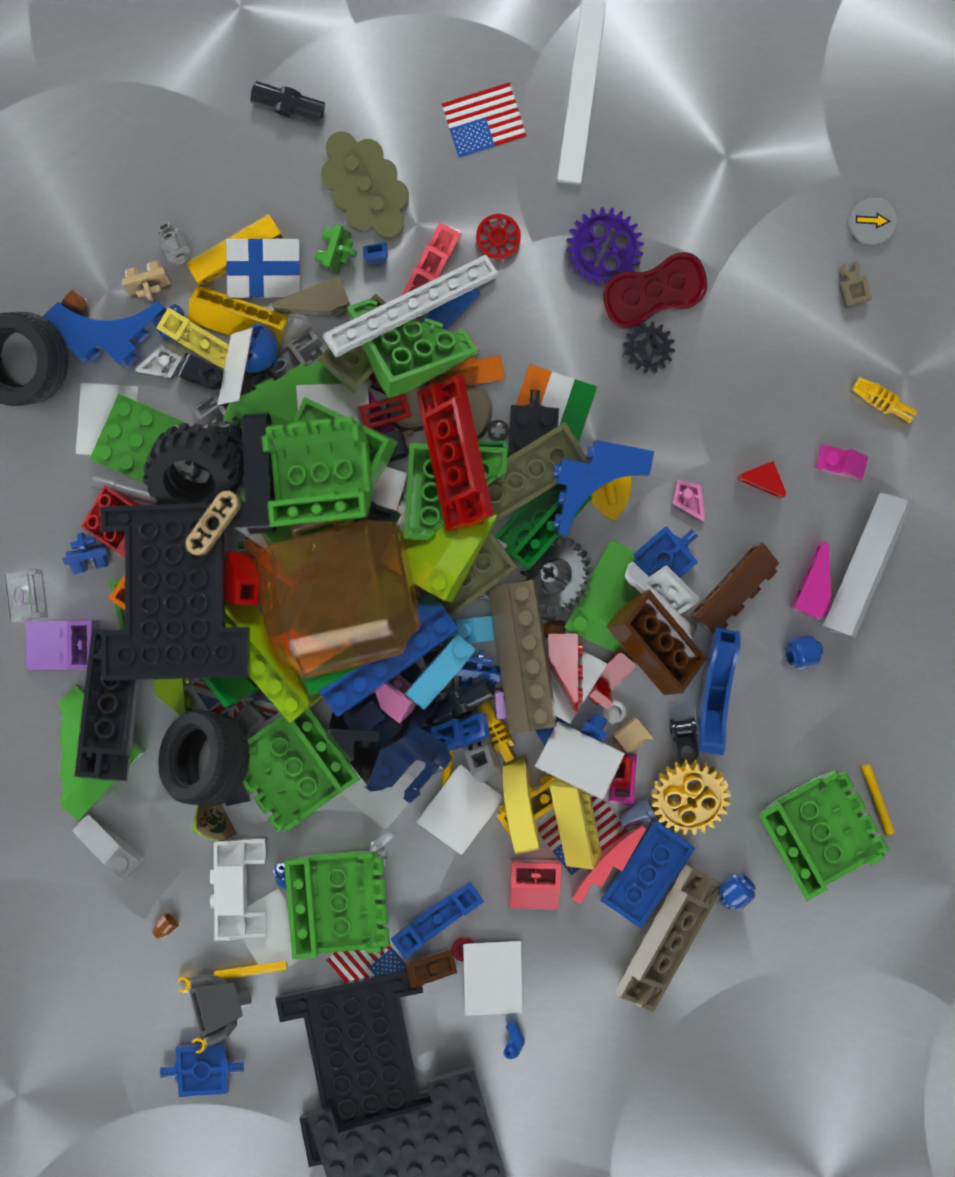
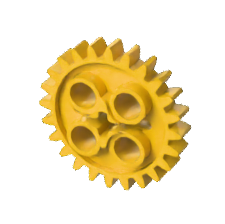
(690, 797)

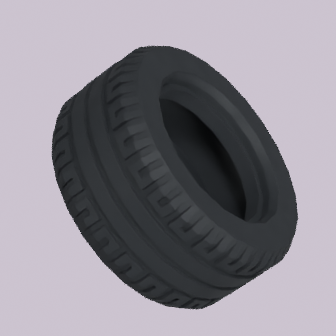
(50, 353)
(226, 763)

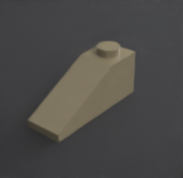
(320, 300)

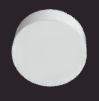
(615, 713)

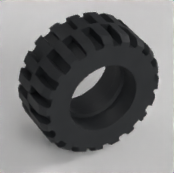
(193, 445)

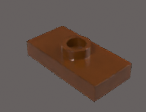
(431, 968)

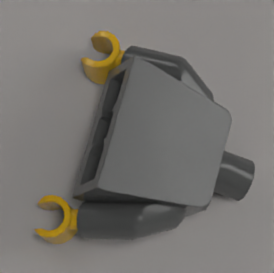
(215, 1007)

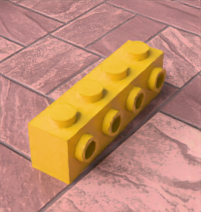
(540, 799)

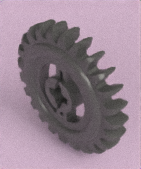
(576, 558)

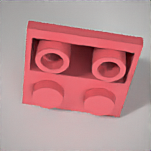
(535, 883)

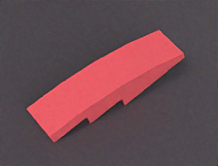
(434, 257)
(615, 856)

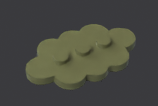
(365, 185)

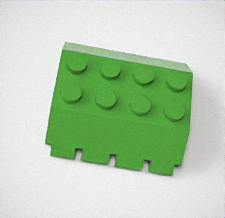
(319, 471)
(295, 769)
(823, 832)
(336, 903)

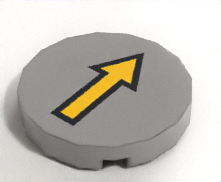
(872, 221)

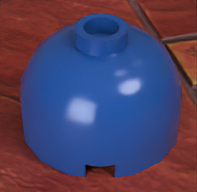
(262, 350)

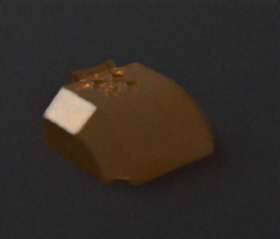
(338, 596)

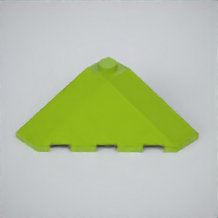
(446, 558)

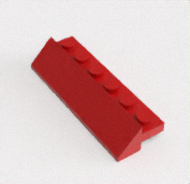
(455, 454)

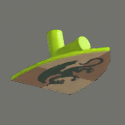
(213, 823)

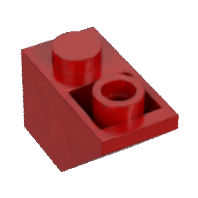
(241, 579)

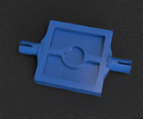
(666, 550)
(202, 1072)

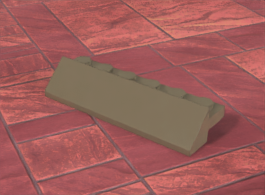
(522, 656)
(669, 938)

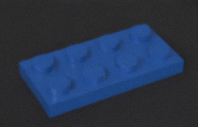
(647, 874)

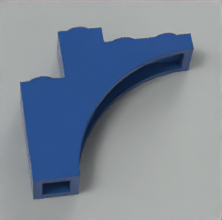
(117, 337)
(580, 479)
(716, 690)

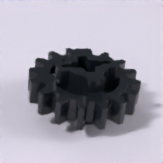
(658, 348)

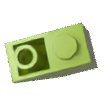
(174, 693)

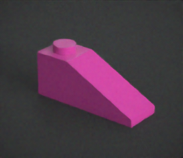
(815, 588)

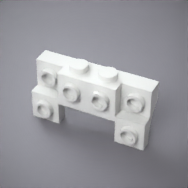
(230, 889)

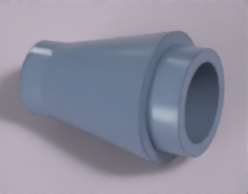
(637, 814)

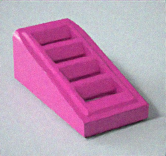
(622, 800)

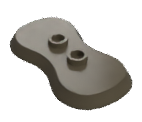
(479, 403)

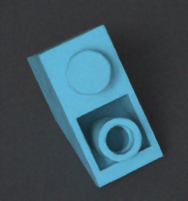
(475, 629)

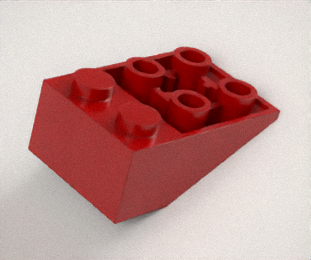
(92, 522)

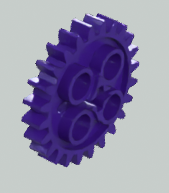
(585, 237)

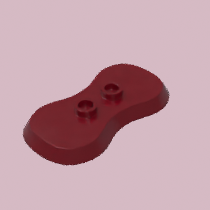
(673, 284)

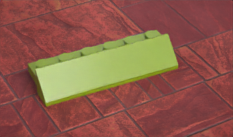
(275, 679)

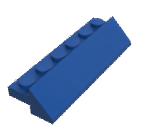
(370, 677)

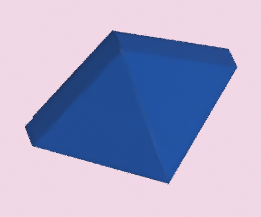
(375, 253)

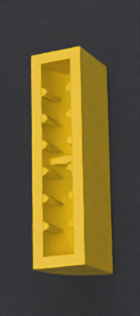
(213, 262)
(233, 315)

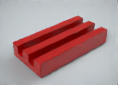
(364, 417)

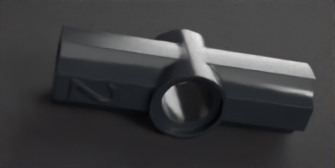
(287, 102)
(462, 702)

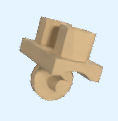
(146, 283)

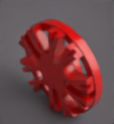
(498, 236)

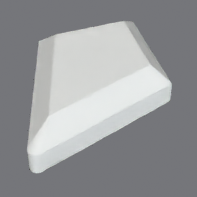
(160, 363)

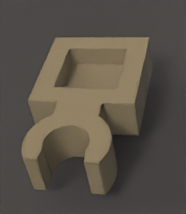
(855, 288)

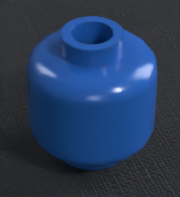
(803, 652)
(737, 892)

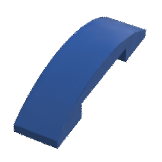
(436, 919)

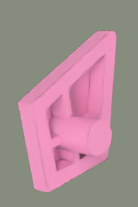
(689, 498)

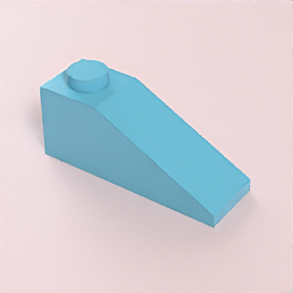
(440, 671)

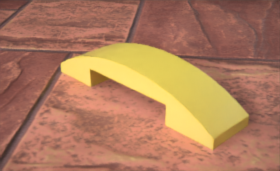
(193, 337)
(519, 806)

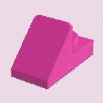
(842, 462)

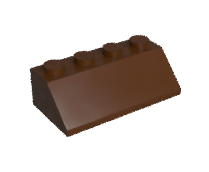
(735, 588)
(657, 643)

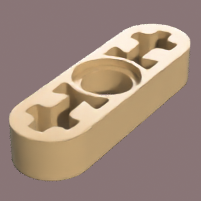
(202, 524)

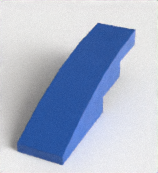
(461, 732)

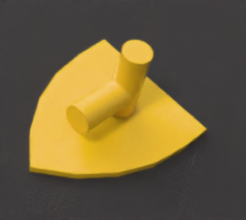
(613, 497)

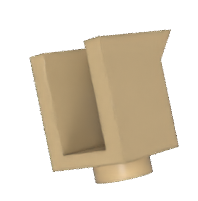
(631, 736)

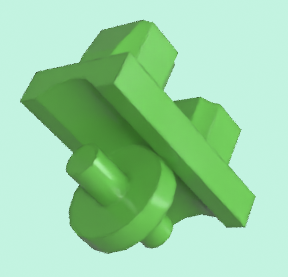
(338, 250)

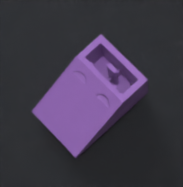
(58, 644)

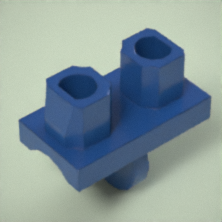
(77, 557)
(478, 668)
(594, 727)

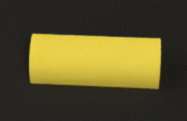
(576, 825)

